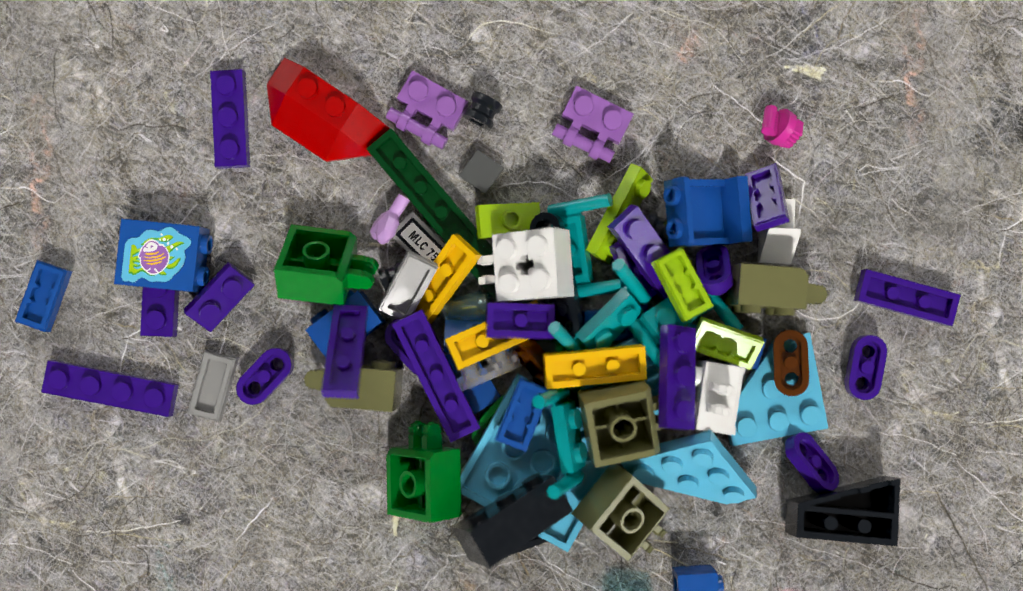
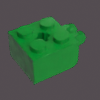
(321, 266)
(424, 477)

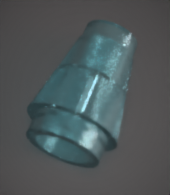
(467, 307)

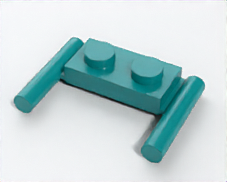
(581, 260)
(611, 318)
(647, 327)
(571, 449)

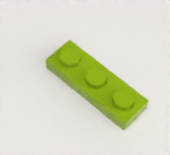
(632, 190)

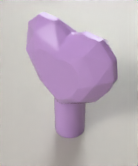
(386, 224)

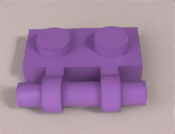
(431, 101)
(597, 116)

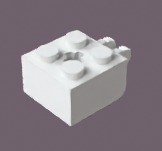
(514, 269)
(717, 396)

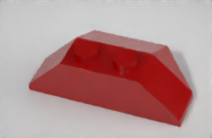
(320, 114)

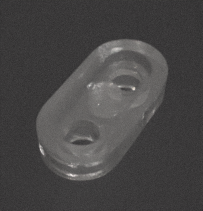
(474, 375)

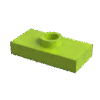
(504, 218)
(682, 284)
(727, 343)

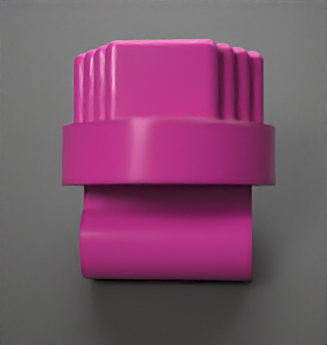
(781, 127)

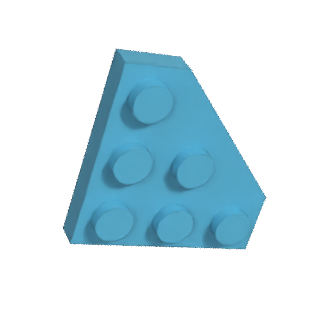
(768, 413)
(695, 467)

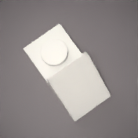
(779, 242)

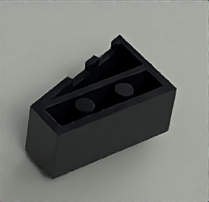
(851, 513)
(510, 521)

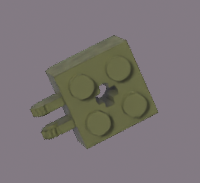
(773, 288)
(378, 389)
(638, 426)
(622, 512)

